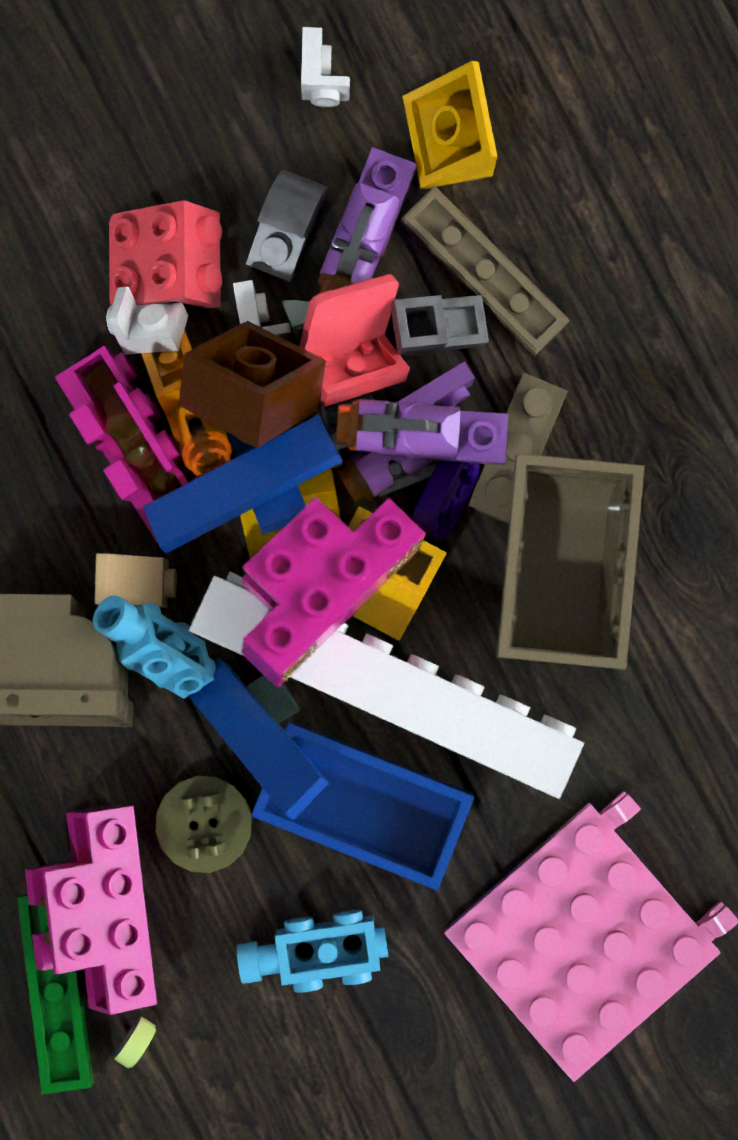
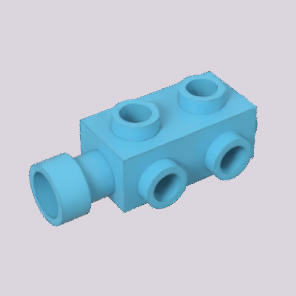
(155, 645)
(329, 955)

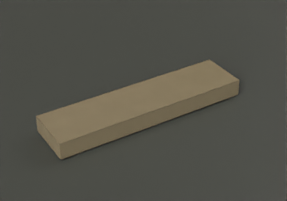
(484, 270)

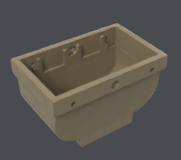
(570, 561)
(58, 666)

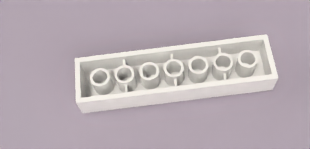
(409, 694)

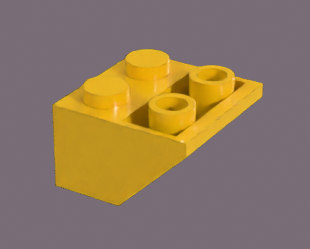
(398, 599)

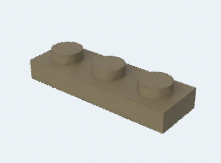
(529, 426)

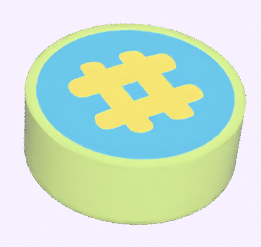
(135, 1042)

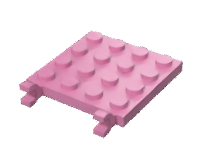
(585, 939)

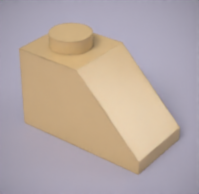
(135, 579)

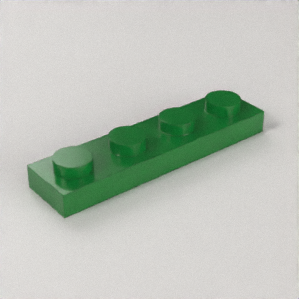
(56, 1013)

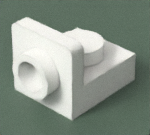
(316, 62)
(254, 308)
(145, 327)

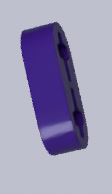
(445, 497)

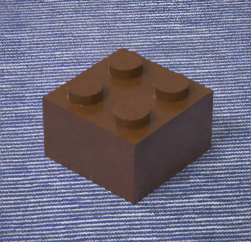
(251, 383)

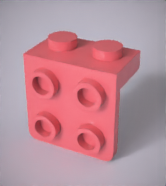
(167, 254)
(349, 333)

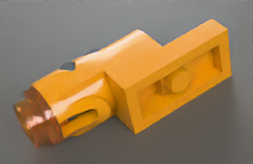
(199, 442)

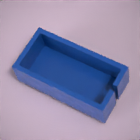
(375, 809)

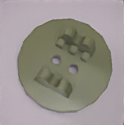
(208, 846)

